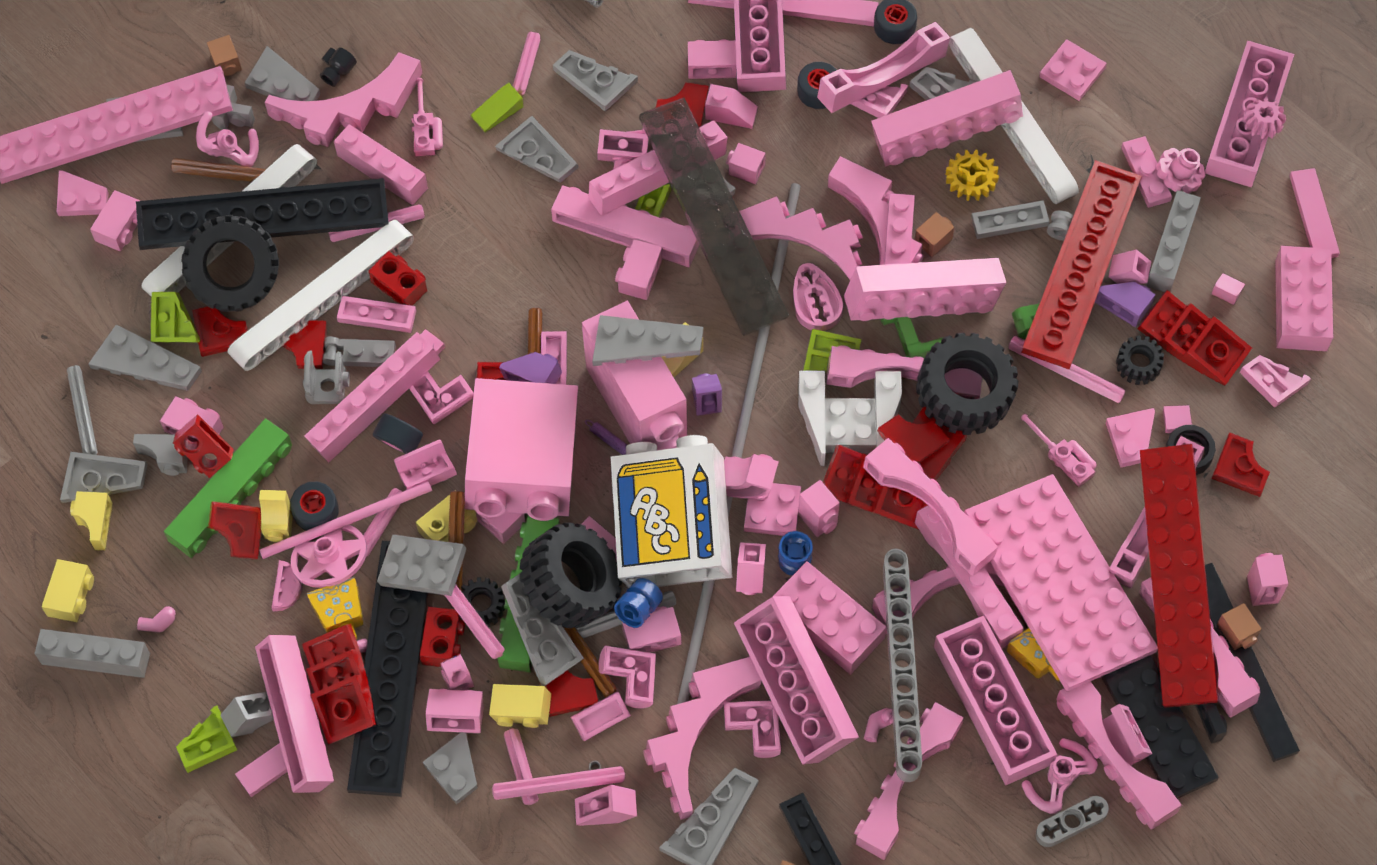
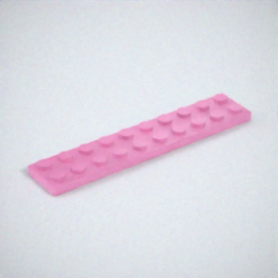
(113, 124)

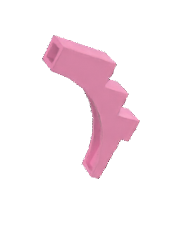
(323, 117)
(870, 195)
(769, 221)
(688, 719)

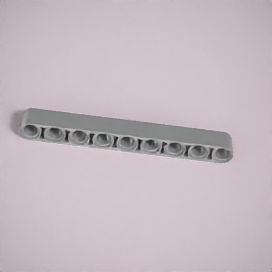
(898, 675)

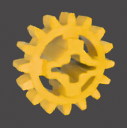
(972, 175)

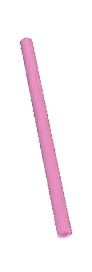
(345, 520)

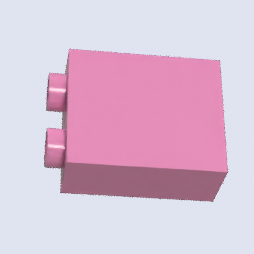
(638, 392)
(521, 448)

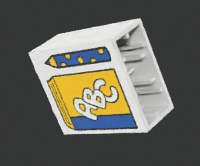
(671, 513)

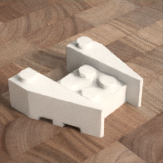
(847, 420)

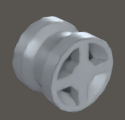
(1060, 224)

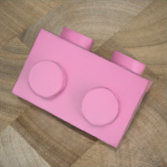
(425, 465)

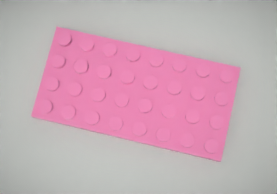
(1062, 583)

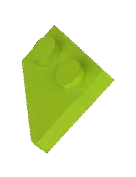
(171, 319)
(820, 348)
(206, 742)

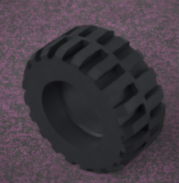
(219, 296)
(972, 354)
(551, 589)

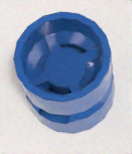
(794, 551)
(638, 602)

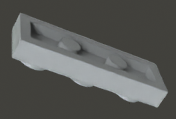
(1010, 219)

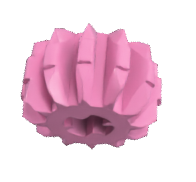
(1264, 118)

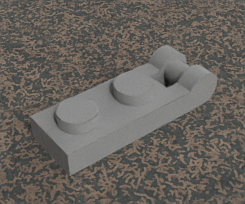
(358, 352)

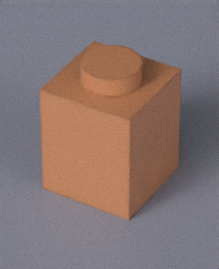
(224, 55)
(934, 234)
(1239, 627)

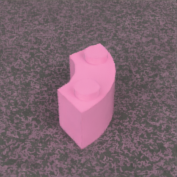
(749, 476)

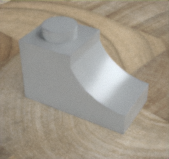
(163, 451)
(247, 714)

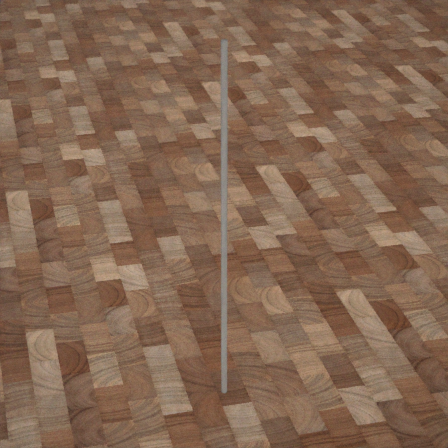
(737, 452)

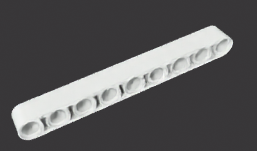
(1024, 132)
(284, 172)
(318, 296)

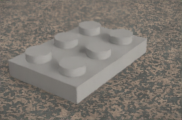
(422, 565)

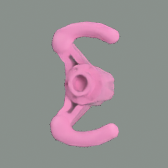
(225, 143)
(1061, 775)

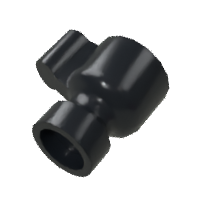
(339, 63)

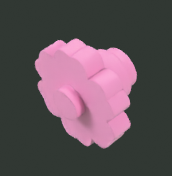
(1181, 170)

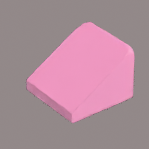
(1228, 289)

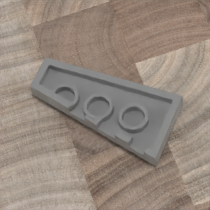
(631, 339)
(135, 356)
(545, 642)
(710, 825)

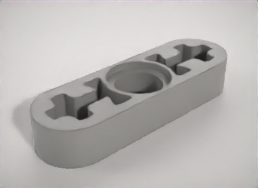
(1092, 819)

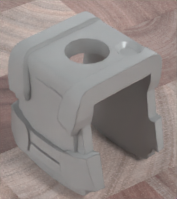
(315, 378)

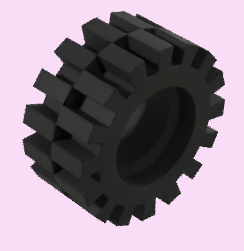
(1140, 347)
(493, 592)

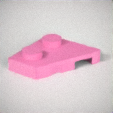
(881, 101)
(79, 196)
(1273, 380)
(1130, 435)

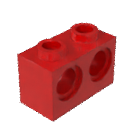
(394, 283)
(208, 442)
(436, 637)

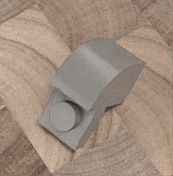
(240, 116)

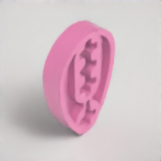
(805, 304)

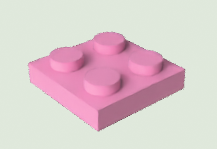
(1072, 70)
(774, 512)

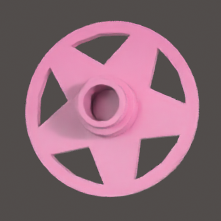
(329, 556)

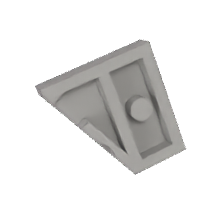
(932, 83)
(453, 768)

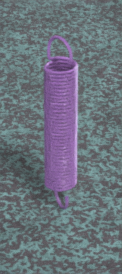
(608, 437)

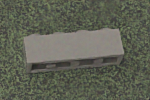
(1173, 241)
(92, 653)

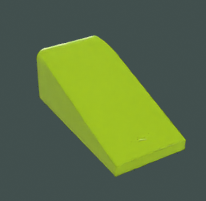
(498, 107)
(655, 200)

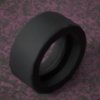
(1202, 436)

